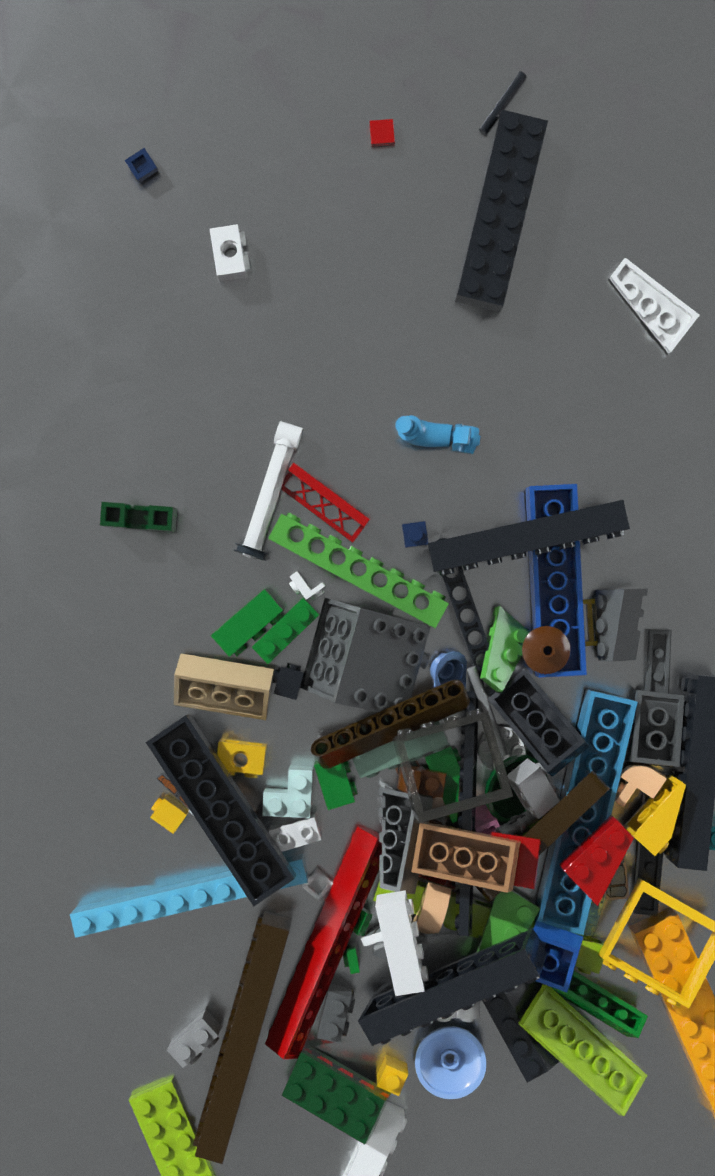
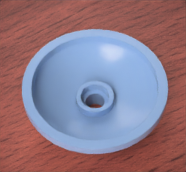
(453, 1076)

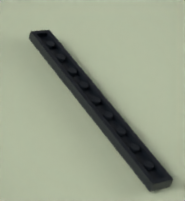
(468, 777)

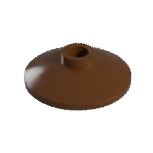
(533, 649)

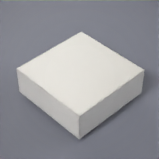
(318, 884)

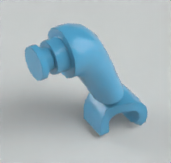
(431, 434)

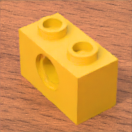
(254, 752)

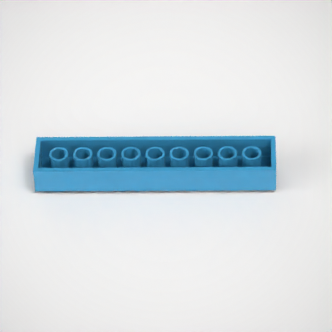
(606, 728)

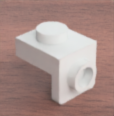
(299, 585)

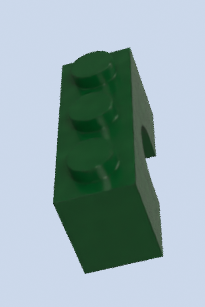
(138, 517)

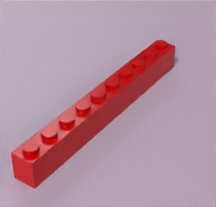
(326, 945)

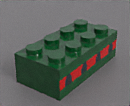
(336, 1094)

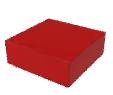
(382, 132)

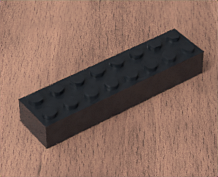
(501, 211)
(528, 536)
(221, 809)
(693, 824)
(456, 988)

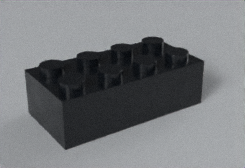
(538, 723)

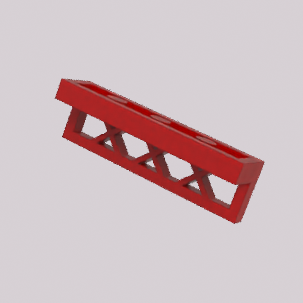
(330, 496)

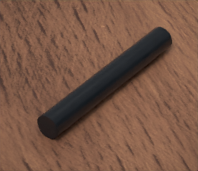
(502, 103)

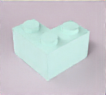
(293, 801)

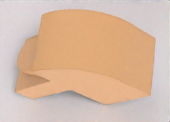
(639, 776)
(432, 908)

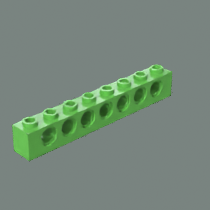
(282, 535)

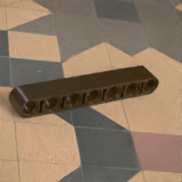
(383, 726)
(562, 816)

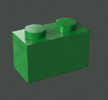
(336, 785)

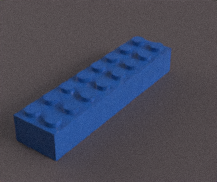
(557, 578)

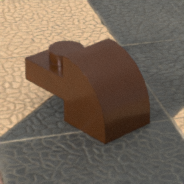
(427, 781)

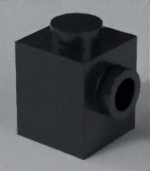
(288, 680)

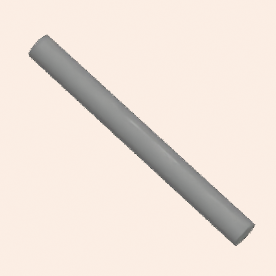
(485, 706)

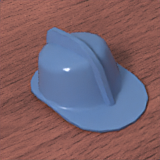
(448, 668)

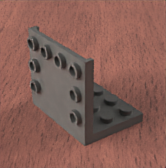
(364, 657)

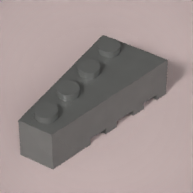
(398, 840)

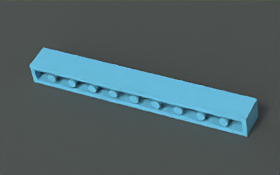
(168, 900)

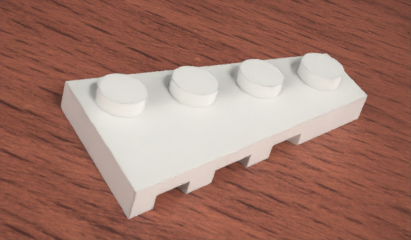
(656, 306)

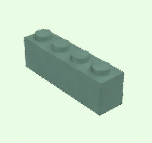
(385, 756)

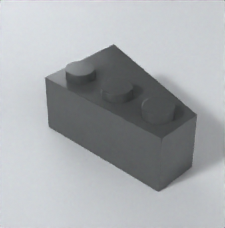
(618, 623)

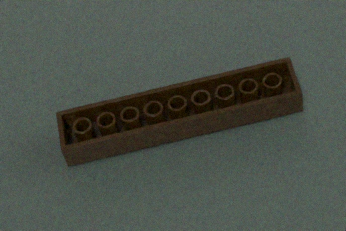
(241, 1037)

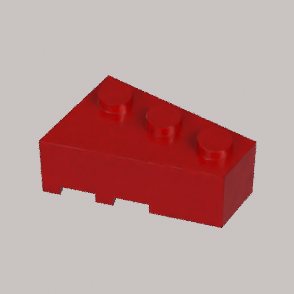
(598, 858)

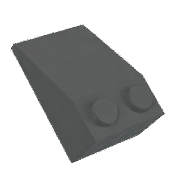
(656, 729)

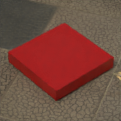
(527, 860)

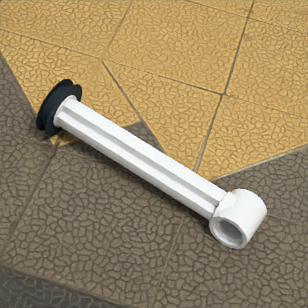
(286, 440)

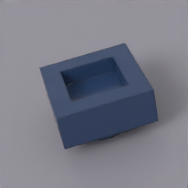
(141, 165)
(415, 534)

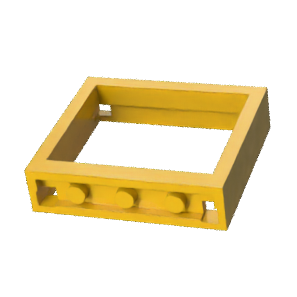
(700, 969)

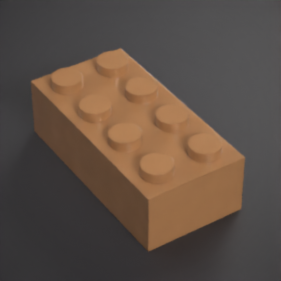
(466, 857)

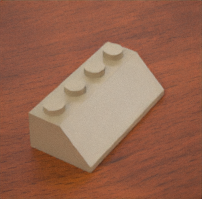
(222, 686)

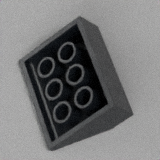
(506, 1013)

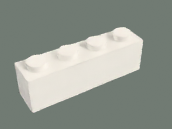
(400, 943)
(371, 1157)

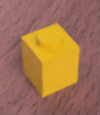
(169, 813)
(392, 1075)

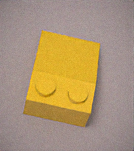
(657, 817)

